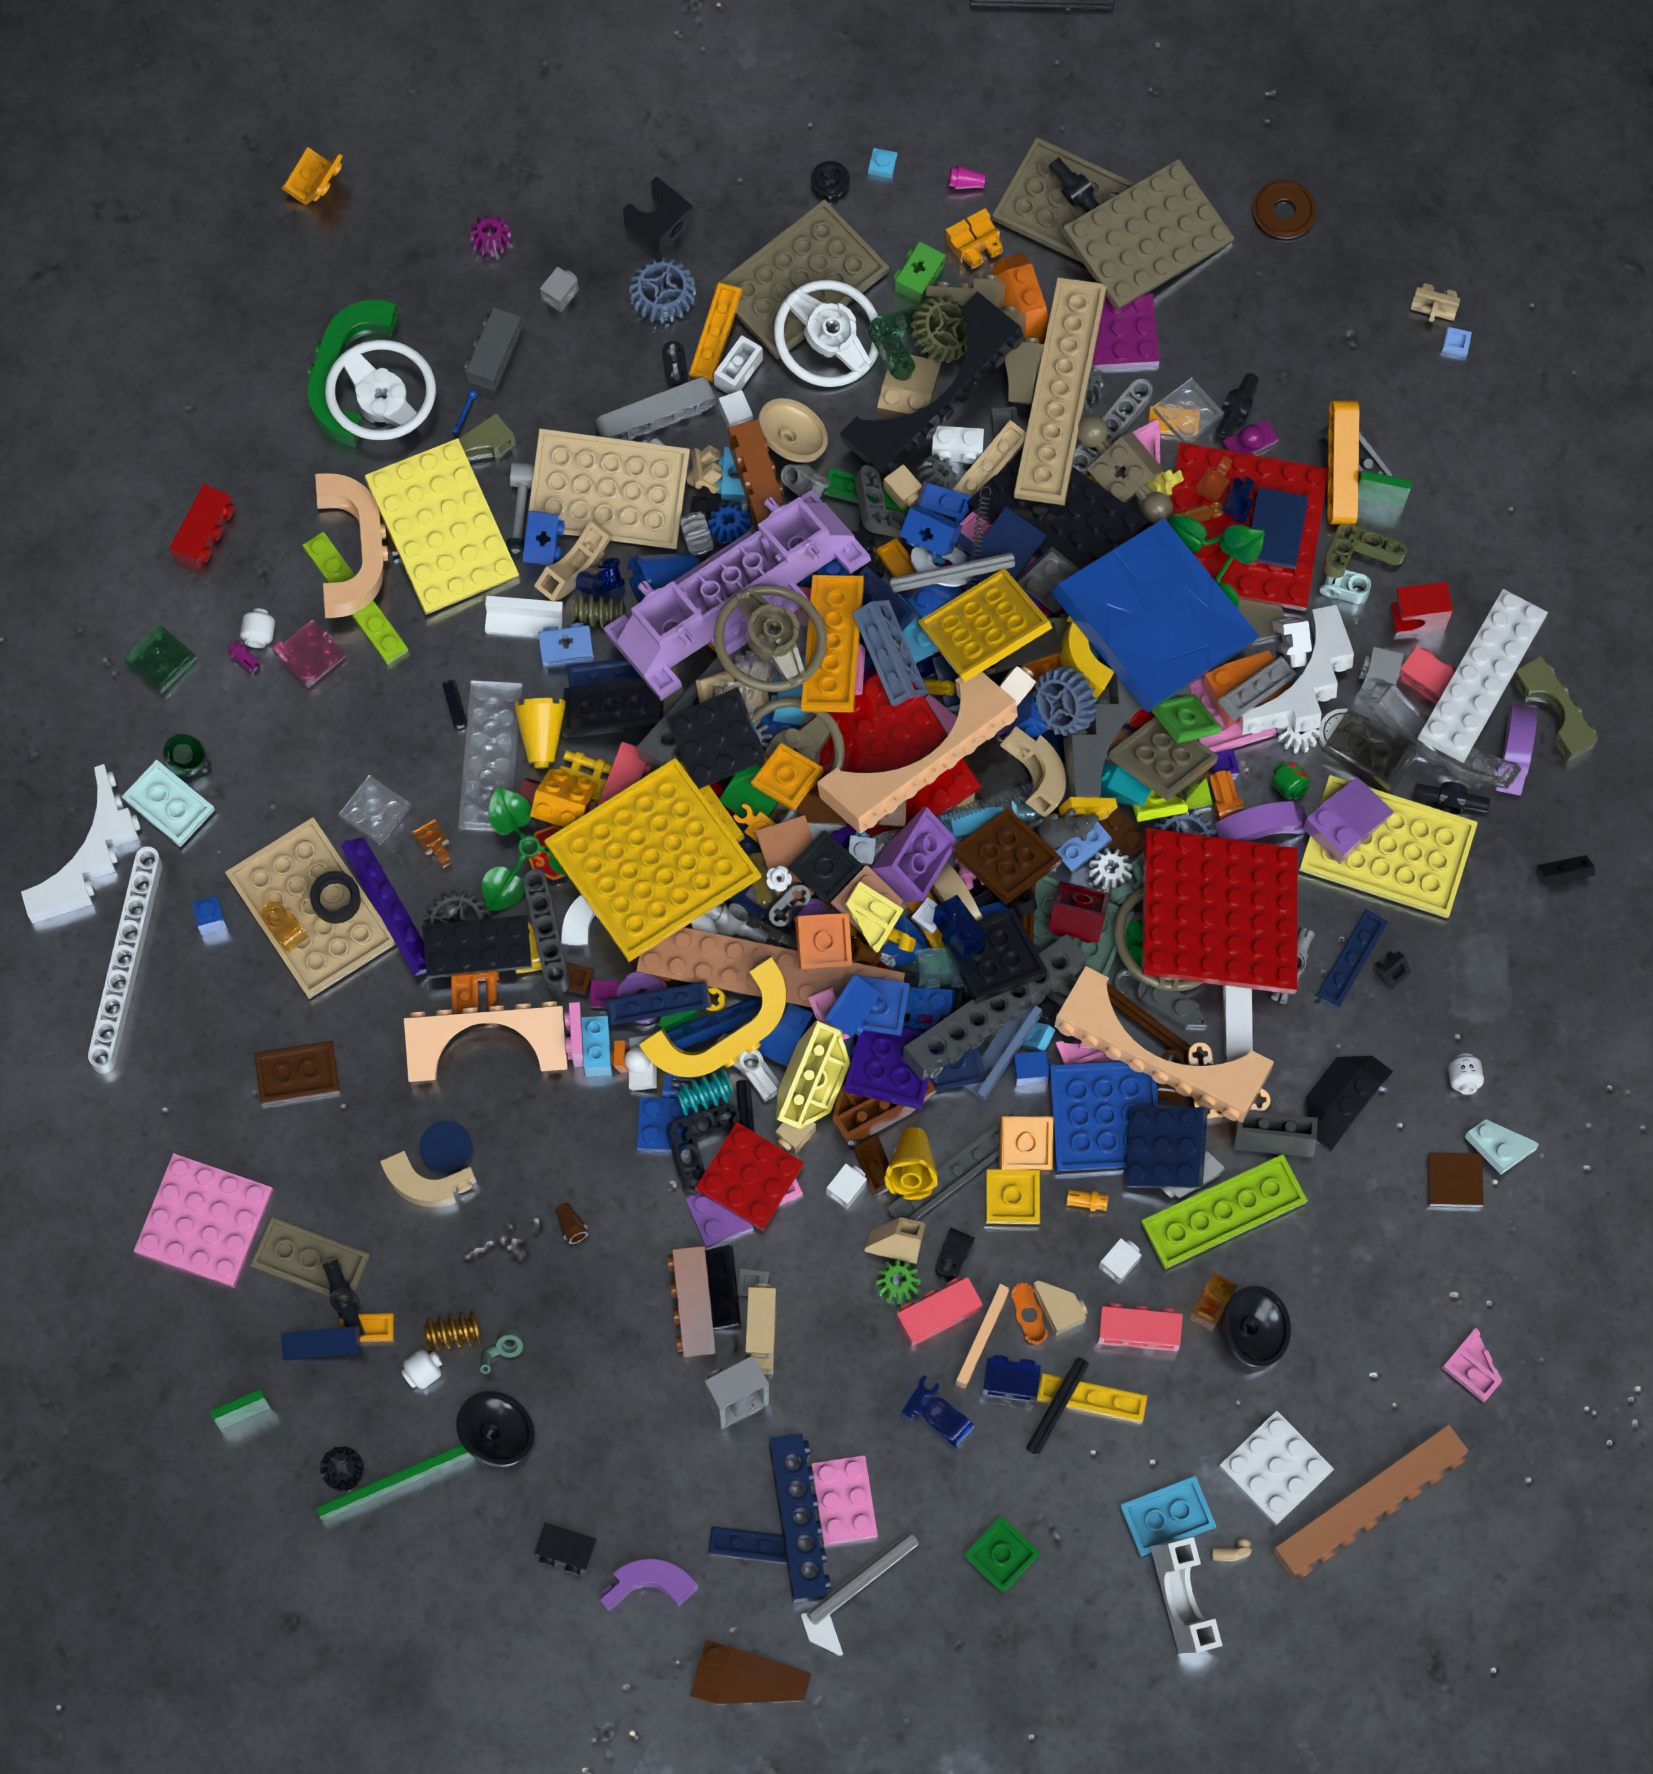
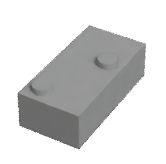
(736, 1391)

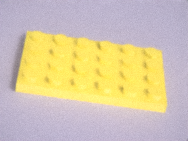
(441, 526)
(1408, 859)

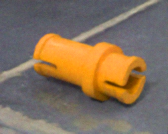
(1088, 1199)

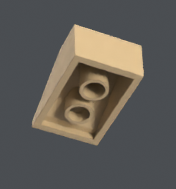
(906, 397)

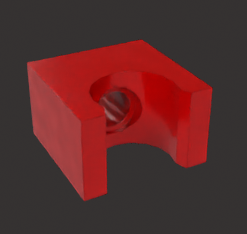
(1421, 608)

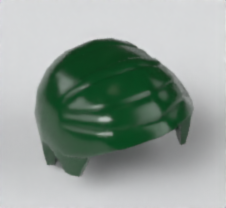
(184, 755)

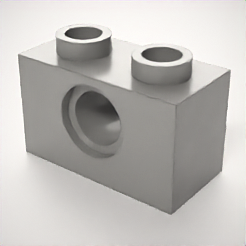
(1380, 667)

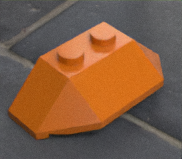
(1023, 292)

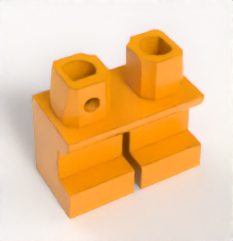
(972, 237)

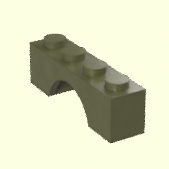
(1539, 682)

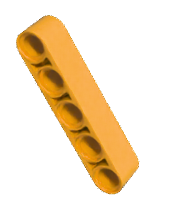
(1343, 462)

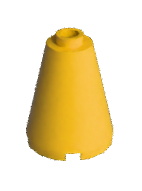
(540, 729)
(912, 1166)

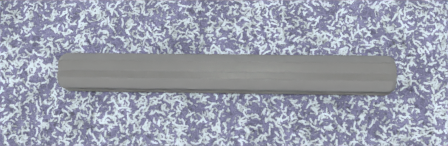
(952, 572)
(862, 1578)

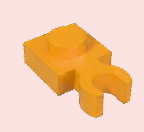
(755, 822)

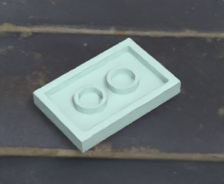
(168, 803)

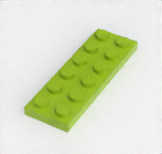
(1223, 1211)

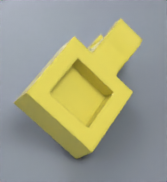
(1165, 481)

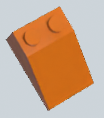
(1229, 676)

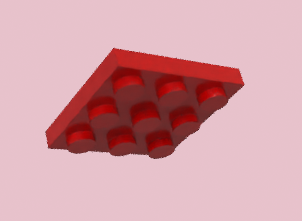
(749, 1176)

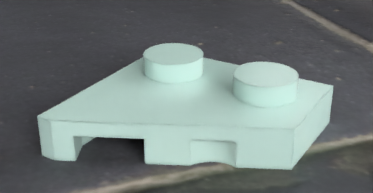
(1500, 1145)

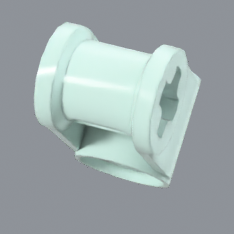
(1344, 586)

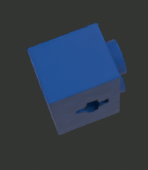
(944, 531)
(533, 548)

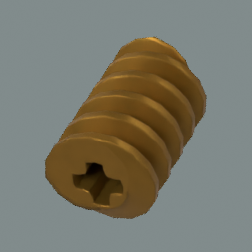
(451, 1330)

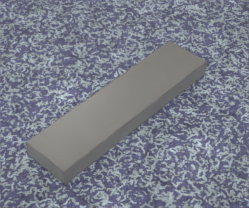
(1257, 688)

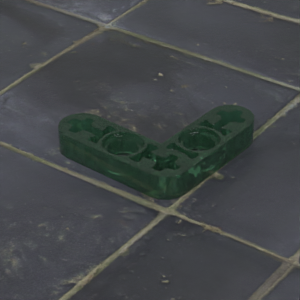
(892, 336)

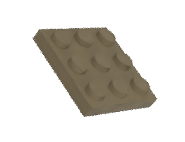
(1161, 762)

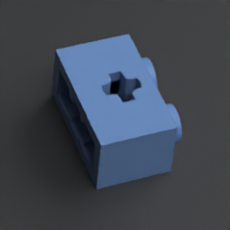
(579, 648)
(1078, 852)

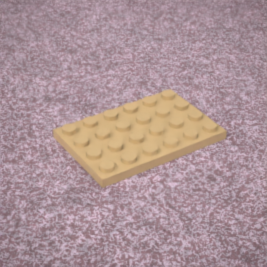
(619, 483)
(285, 875)

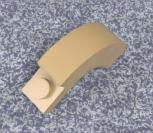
(560, 578)
(1044, 767)
(950, 884)
(422, 1190)

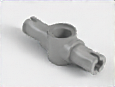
(732, 920)
(1302, 947)

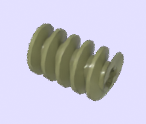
(597, 610)

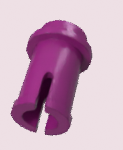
(243, 655)

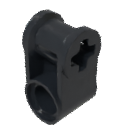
(954, 1251)

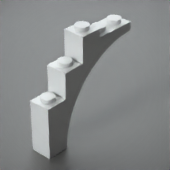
(1318, 682)
(72, 886)

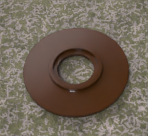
(1284, 190)

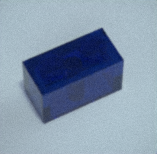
(959, 928)
(1011, 1378)

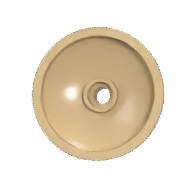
(793, 430)

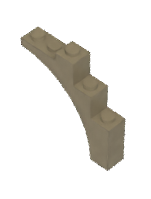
(1021, 363)

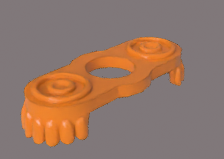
(1024, 1298)

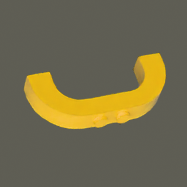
(1078, 654)
(724, 1052)

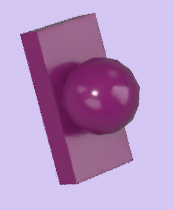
(1252, 439)

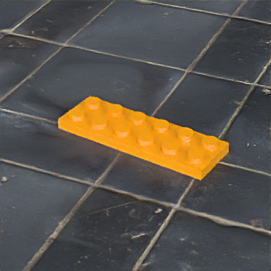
(835, 680)

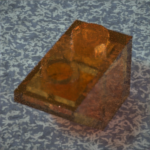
(1212, 1302)

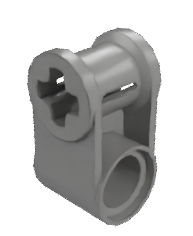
(803, 478)

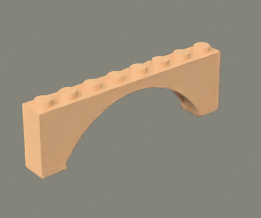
(870, 796)
(1224, 1086)

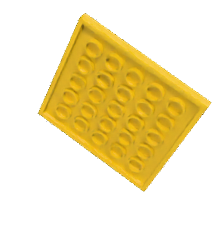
(652, 859)

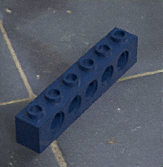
(802, 1588)

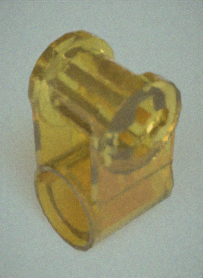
(285, 929)

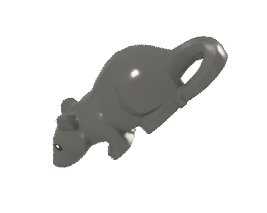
(1058, 831)

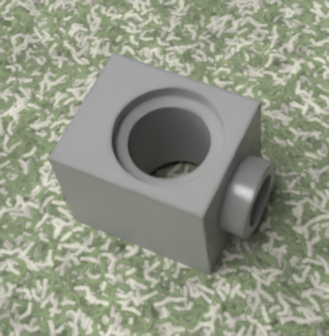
(559, 288)

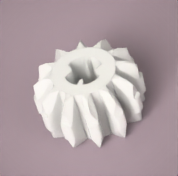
(1296, 739)
(1118, 863)

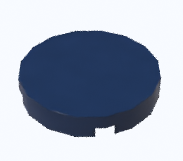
(446, 1147)

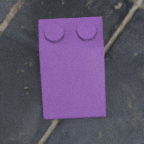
(1347, 819)
(915, 857)

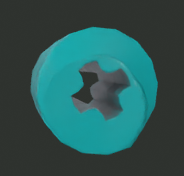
(704, 1092)

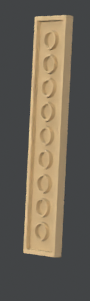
(1060, 391)

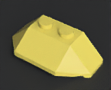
(812, 1076)

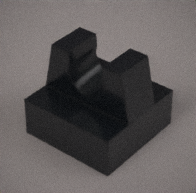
(1394, 968)

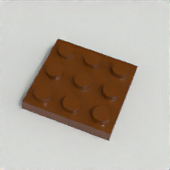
(1007, 855)

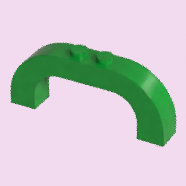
(353, 320)

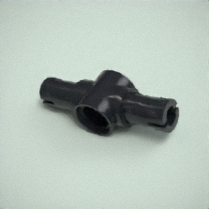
(1076, 187)
(338, 1286)

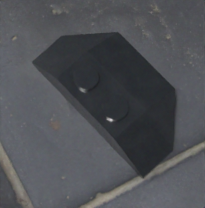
(1343, 1095)

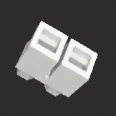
(1295, 640)

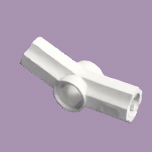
(759, 1076)

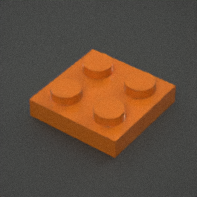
(823, 941)

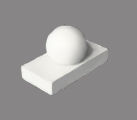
(641, 1070)

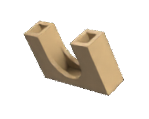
(761, 1325)

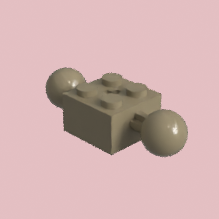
(1139, 472)

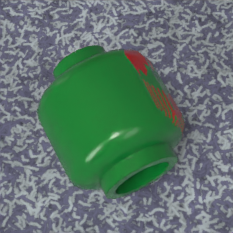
(1290, 780)

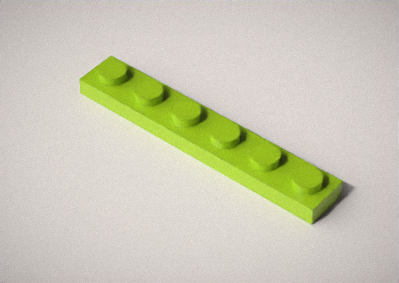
(370, 618)

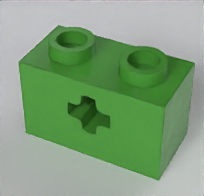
(920, 271)

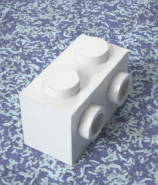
(958, 444)

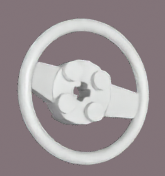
(815, 317)
(373, 383)

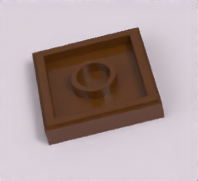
(1455, 1179)

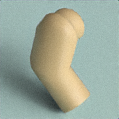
(1232, 1554)

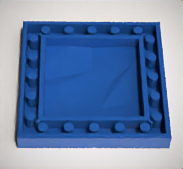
(1155, 614)

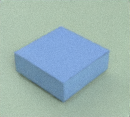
(1456, 342)

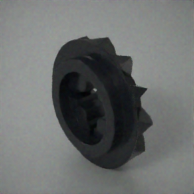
(826, 170)
(342, 1480)

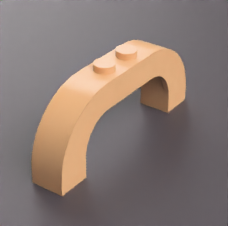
(350, 495)

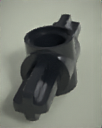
(1237, 405)
(1451, 797)

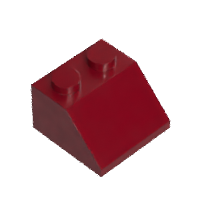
(1079, 912)

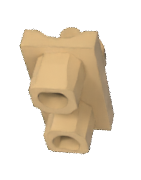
(1435, 303)
(705, 470)

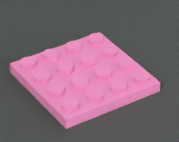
(203, 1220)

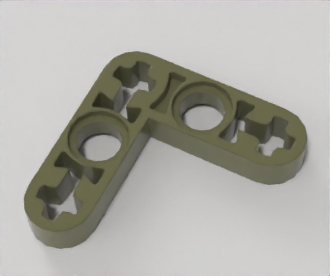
(1393, 552)

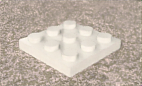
(1276, 1468)

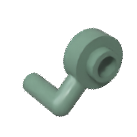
(1121, 893)
(502, 1347)

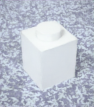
(735, 409)
(847, 1185)
(1120, 1260)

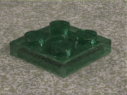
(160, 658)

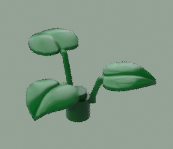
(1238, 542)
(508, 813)

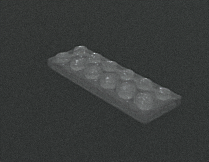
(488, 750)

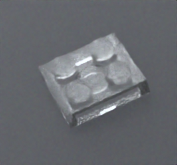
(1188, 411)
(374, 810)

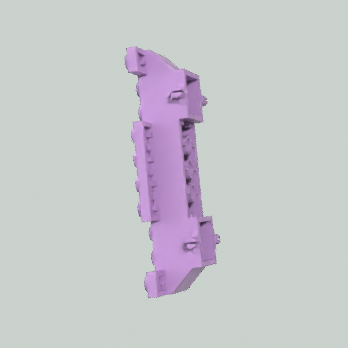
(683, 613)

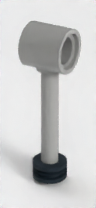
(521, 478)

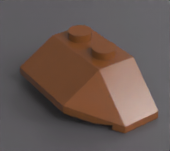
(864, 1116)

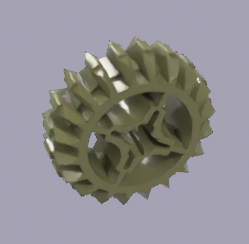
(940, 313)

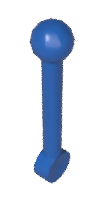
(472, 394)

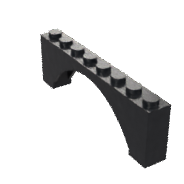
(891, 441)

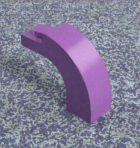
(1519, 743)
(1263, 821)
(651, 1573)

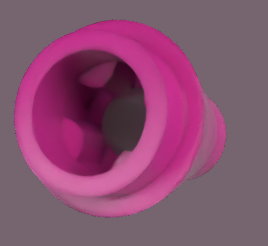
(964, 178)

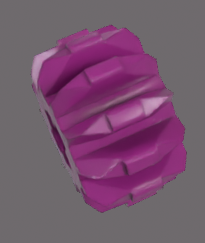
(486, 243)

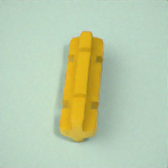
(940, 687)

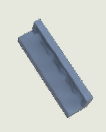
(887, 652)
(1002, 1050)

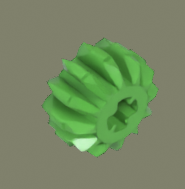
(889, 1276)

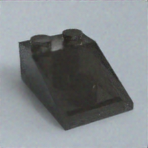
(1039, 648)
(1370, 751)
(995, 770)

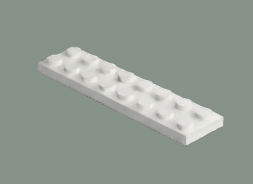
(1482, 676)

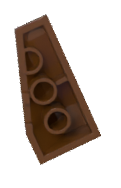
(819, 812)
(737, 1676)

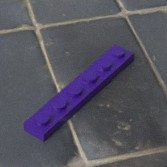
(386, 903)

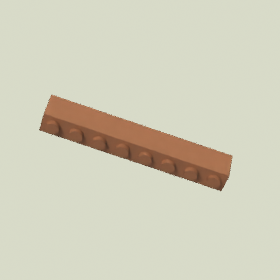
(1371, 1501)

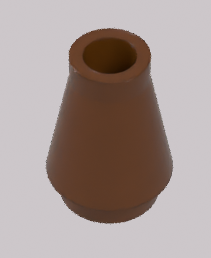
(571, 1224)

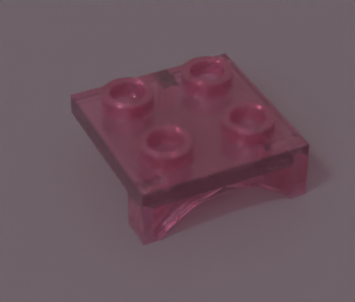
(309, 653)

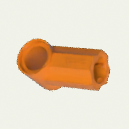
(1225, 795)

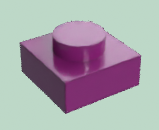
(601, 991)

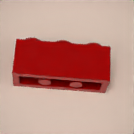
(202, 526)

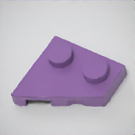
(714, 1221)

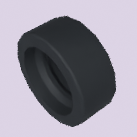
(333, 878)

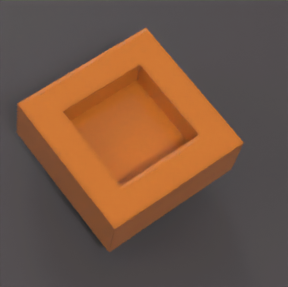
(617, 1055)

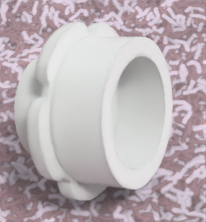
(773, 883)

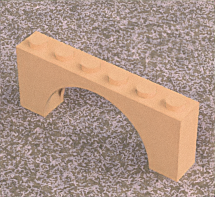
(429, 1035)

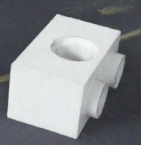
(738, 365)

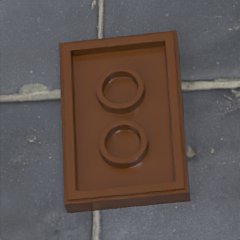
(297, 1073)

